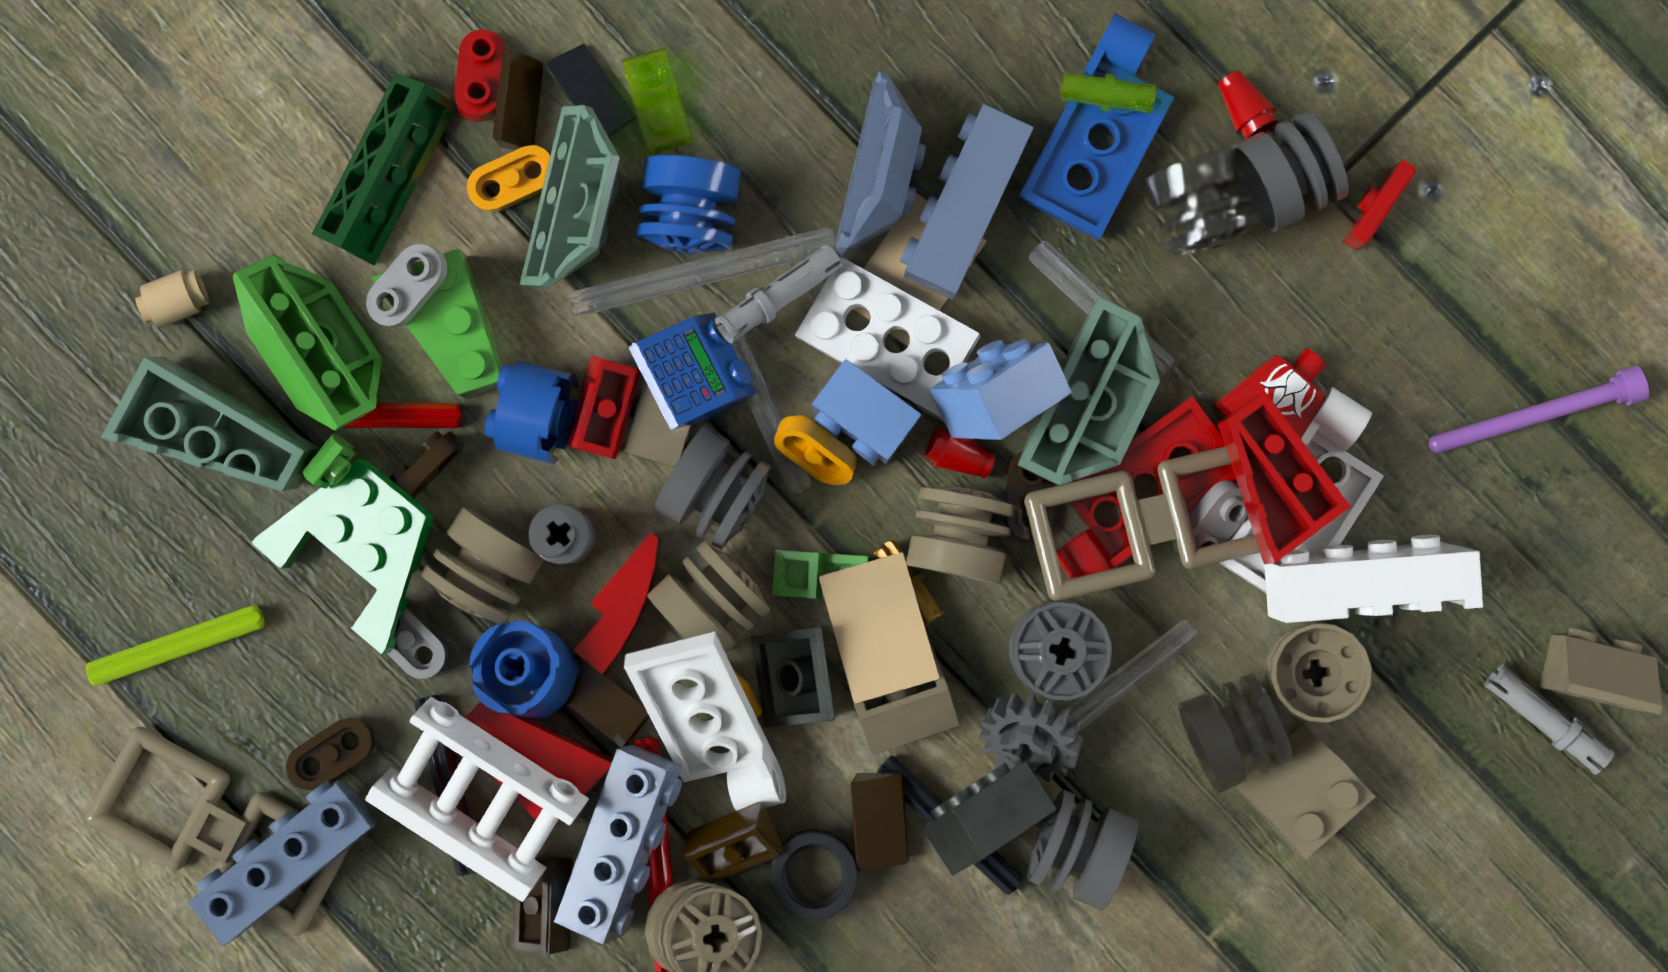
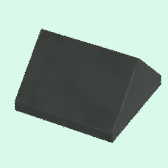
(793, 677)

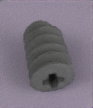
(545, 533)

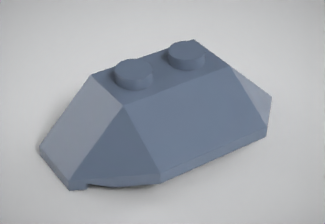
(881, 168)

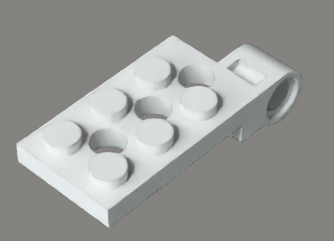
(889, 311)
(1328, 435)
(750, 763)

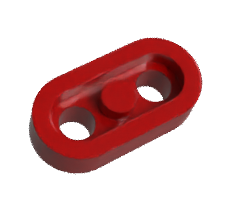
(478, 73)

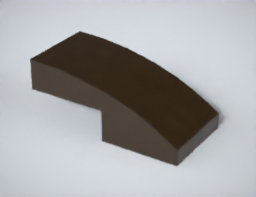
(607, 705)

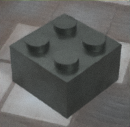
(987, 816)

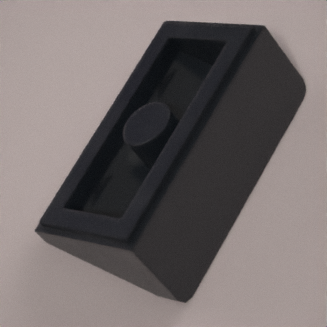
(588, 85)

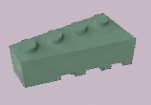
(203, 426)

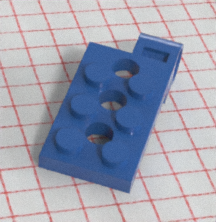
(1068, 146)

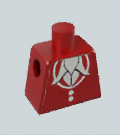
(1287, 387)

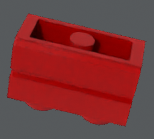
(603, 407)

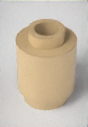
(172, 298)

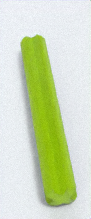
(175, 645)

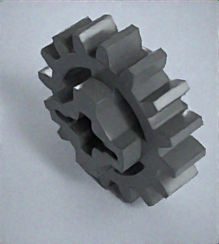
(1031, 734)

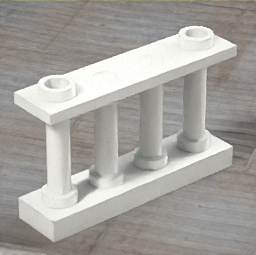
(455, 832)

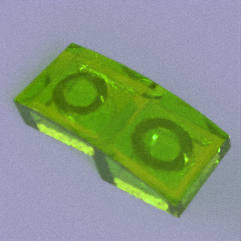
(657, 101)

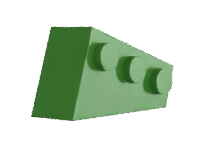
(457, 329)

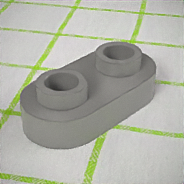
(407, 289)
(1217, 515)
(411, 636)

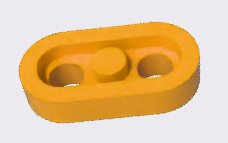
(510, 174)
(815, 450)

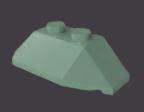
(573, 200)
(1110, 388)

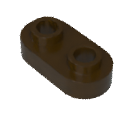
(437, 454)
(1017, 490)
(331, 752)

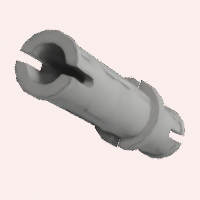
(764, 303)
(1563, 730)

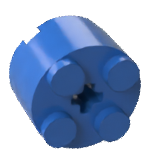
(532, 411)
(547, 674)

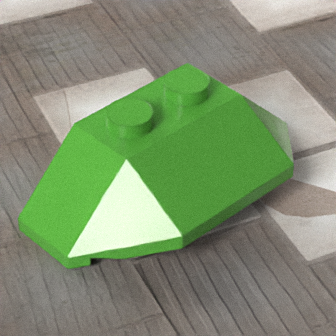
(309, 341)

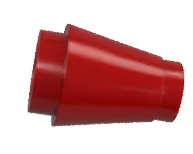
(1246, 105)
(958, 454)

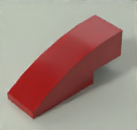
(622, 605)

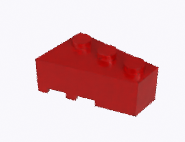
(1278, 478)
(547, 748)

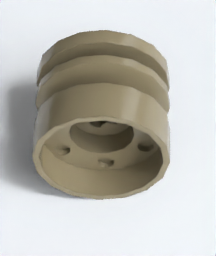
(960, 534)
(482, 567)
(710, 598)
(1344, 679)
(690, 911)

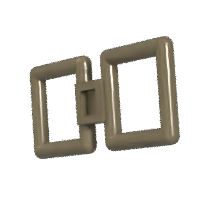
(1146, 523)
(210, 826)

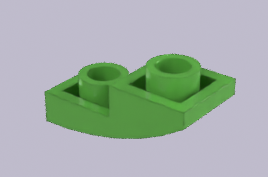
(330, 462)

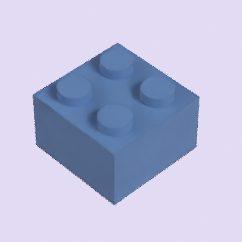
(999, 389)
(864, 413)

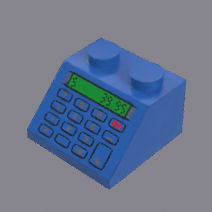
(692, 371)

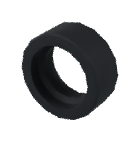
(810, 909)

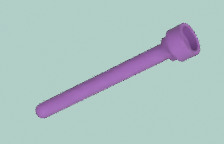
(1627, 387)

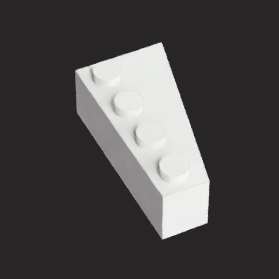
(1373, 580)

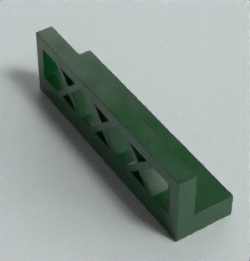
(388, 170)

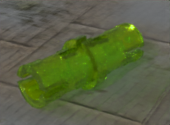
(1107, 92)

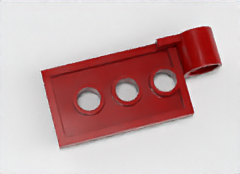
(1185, 427)

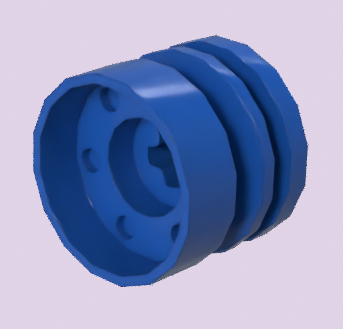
(689, 198)

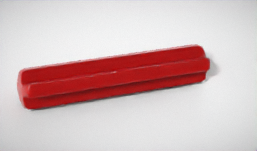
(411, 416)

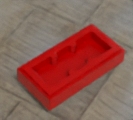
(1377, 204)

